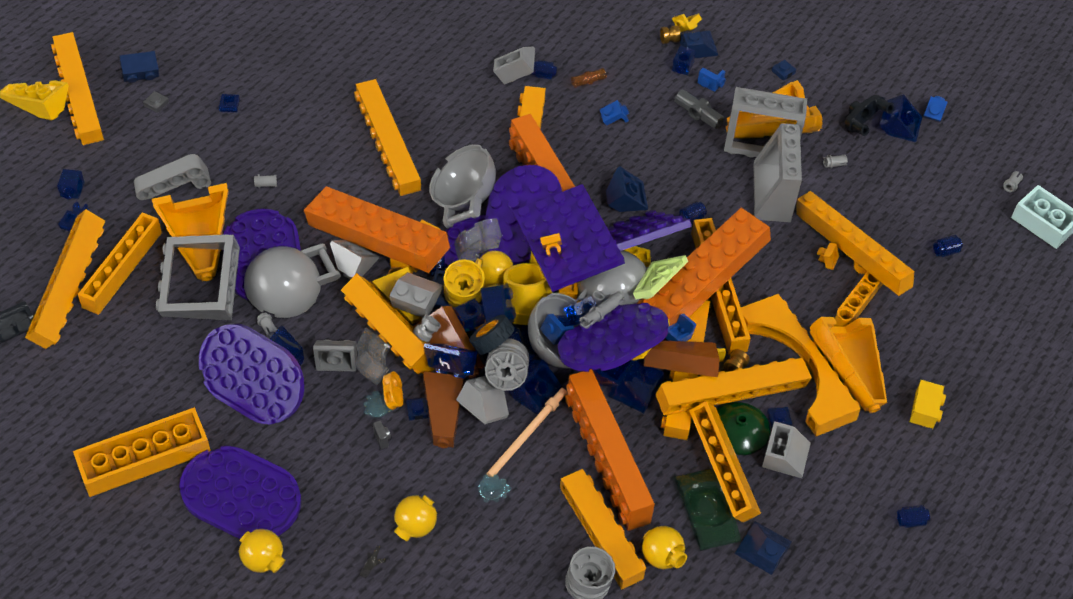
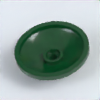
(745, 436)

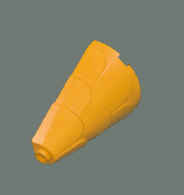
(757, 125)
(196, 218)
(854, 357)

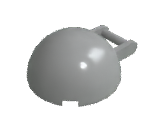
(463, 183)
(621, 278)
(287, 279)
(540, 343)

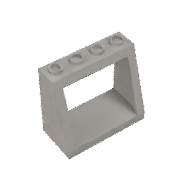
(764, 104)
(778, 175)
(210, 310)

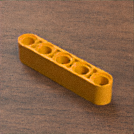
(857, 300)

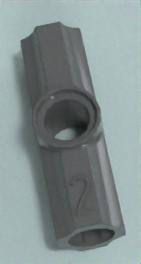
(699, 109)

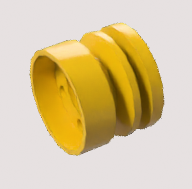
(463, 275)

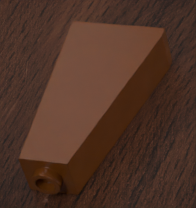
(453, 334)
(686, 357)
(443, 408)

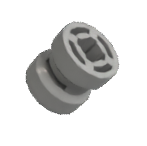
(427, 328)

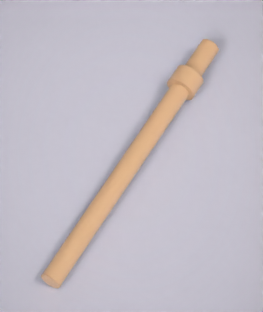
(550, 405)

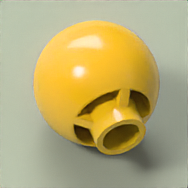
(494, 265)
(415, 517)
(664, 548)
(261, 551)

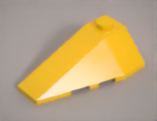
(38, 99)

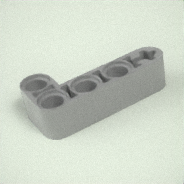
(171, 176)

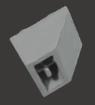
(515, 64)
(786, 450)

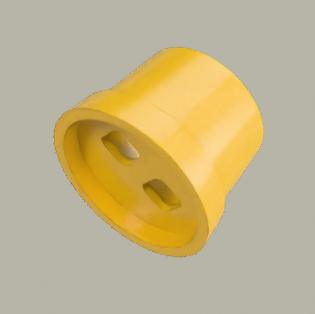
(527, 287)

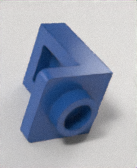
(710, 80)
(935, 108)
(614, 112)
(554, 329)
(681, 330)

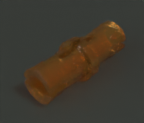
(588, 77)

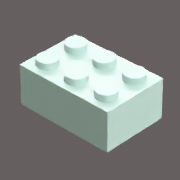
(1045, 216)

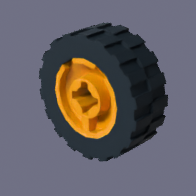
(491, 334)

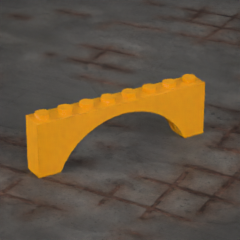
(833, 402)

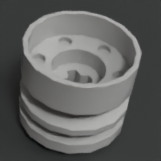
(508, 354)
(590, 573)

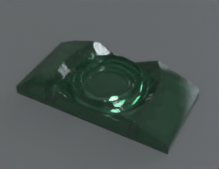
(707, 509)

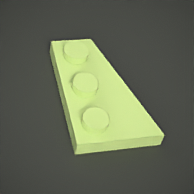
(658, 275)

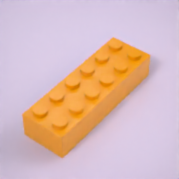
(388, 322)
(141, 452)

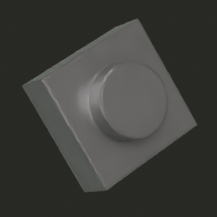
(156, 102)
(382, 434)

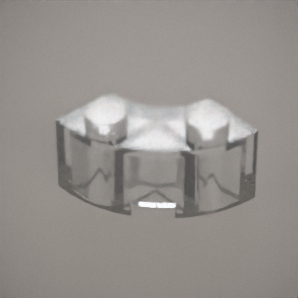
(479, 239)
(372, 356)

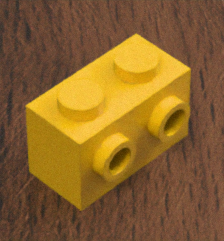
(927, 404)

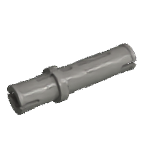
(597, 313)

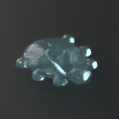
(376, 405)
(492, 488)

